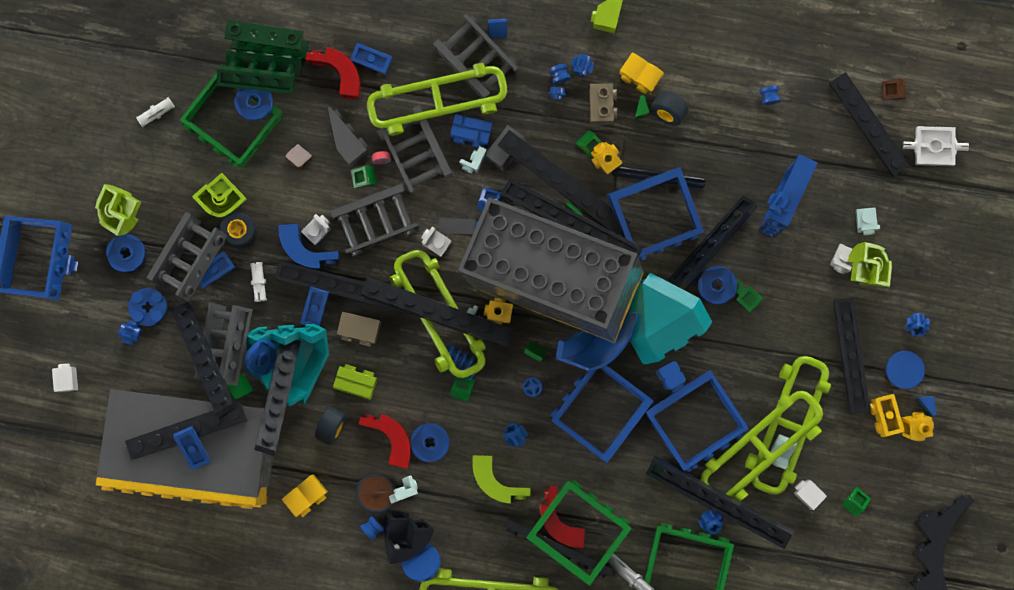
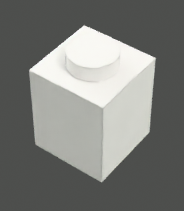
(64, 378)
(809, 494)

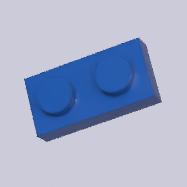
(371, 58)
(219, 267)
(314, 306)
(191, 447)

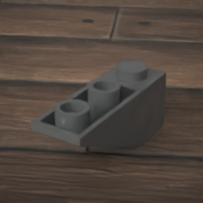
(346, 143)

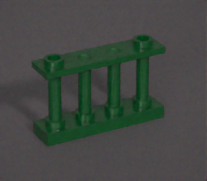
(266, 39)
(259, 71)

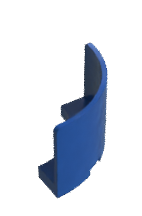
(592, 351)

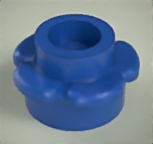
(557, 93)

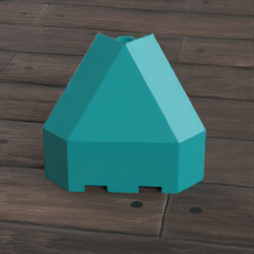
(665, 318)
(310, 359)

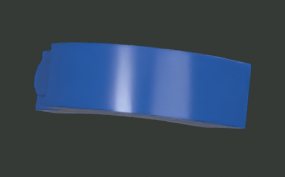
(291, 242)

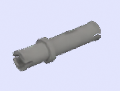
(635, 580)

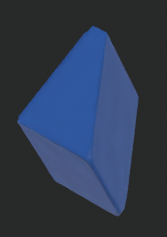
(497, 28)
(486, 193)
(927, 405)

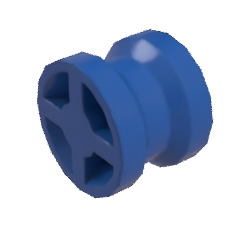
(559, 74)
(770, 95)
(532, 384)
(372, 528)

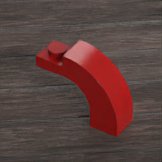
(350, 82)
(399, 439)
(559, 531)

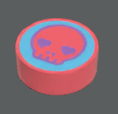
(381, 157)

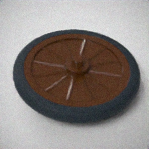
(373, 493)

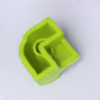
(219, 197)
(117, 210)
(870, 265)

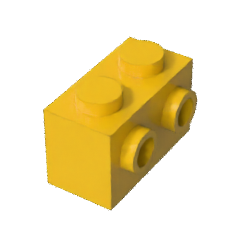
(886, 415)

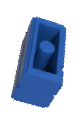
(471, 131)
(671, 377)

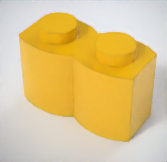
(641, 73)
(305, 495)

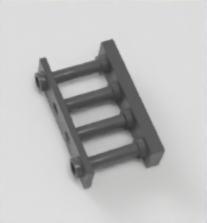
(456, 62)
(433, 152)
(360, 208)
(175, 247)
(235, 338)

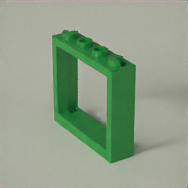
(200, 102)
(605, 510)
(686, 533)

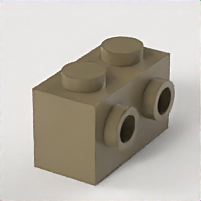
(601, 104)
(358, 328)

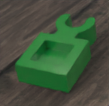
(748, 297)

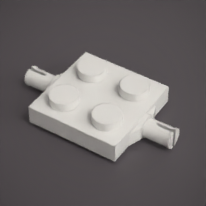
(935, 146)

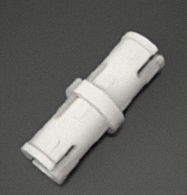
(155, 112)
(258, 282)

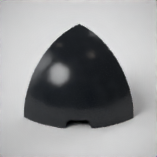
(404, 536)

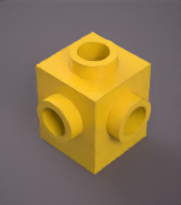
(606, 157)
(498, 304)
(917, 426)

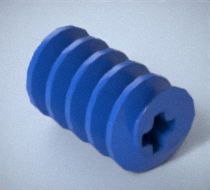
(459, 360)

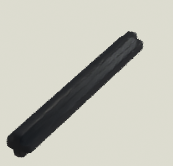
(642, 174)

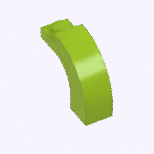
(484, 476)

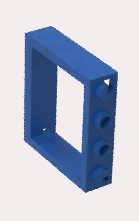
(793, 184)
(674, 241)
(8, 250)
(569, 398)
(721, 444)

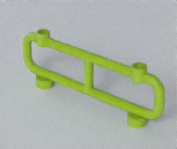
(395, 125)
(445, 361)
(789, 374)
(809, 430)
(444, 576)

